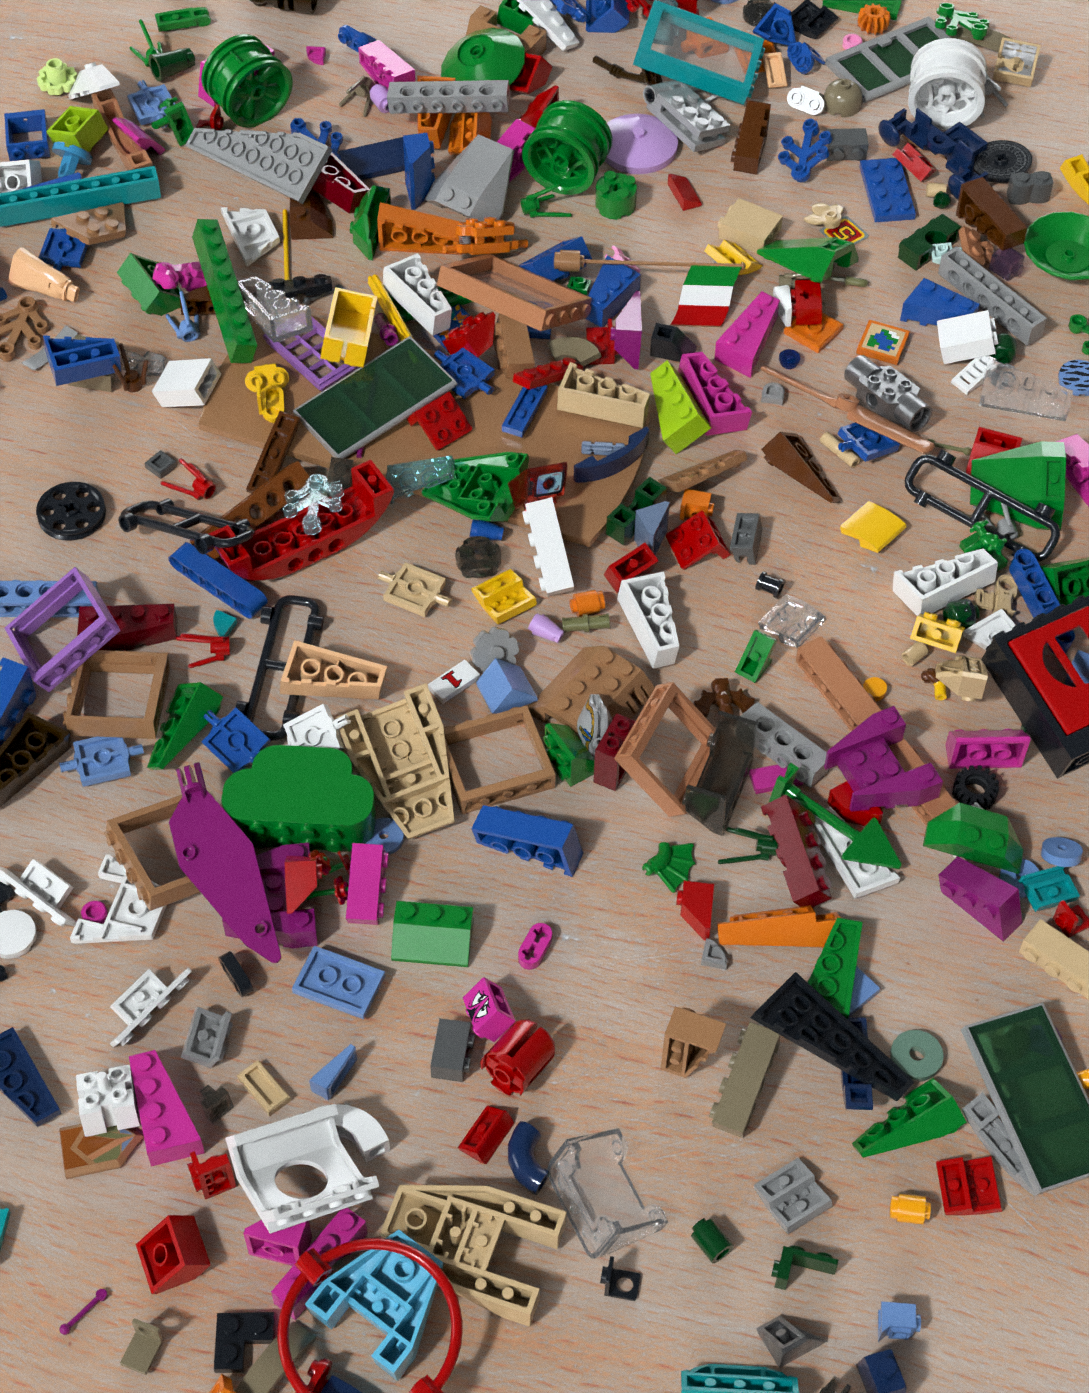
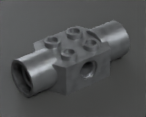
(888, 393)

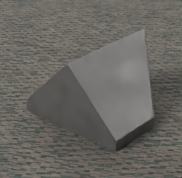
(787, 1341)

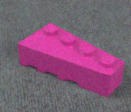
(747, 336)
(164, 1120)

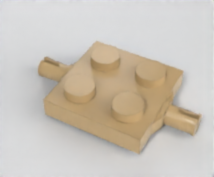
(414, 589)

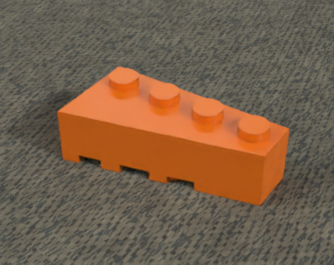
(414, 231)

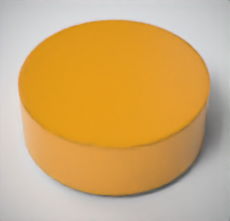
(875, 687)

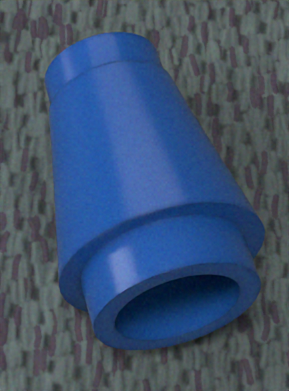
(486, 529)

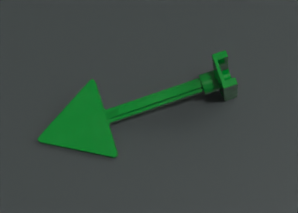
(868, 846)

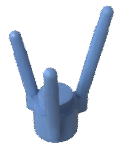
(188, 329)

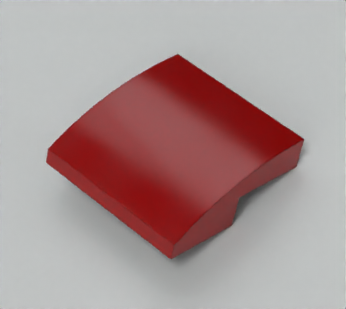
(968, 1186)

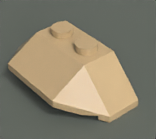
(963, 676)

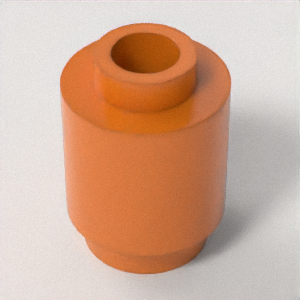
(587, 602)

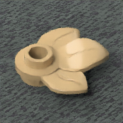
(826, 215)

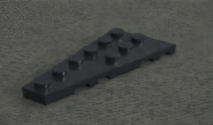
(818, 1027)

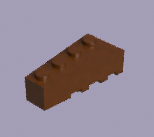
(990, 214)

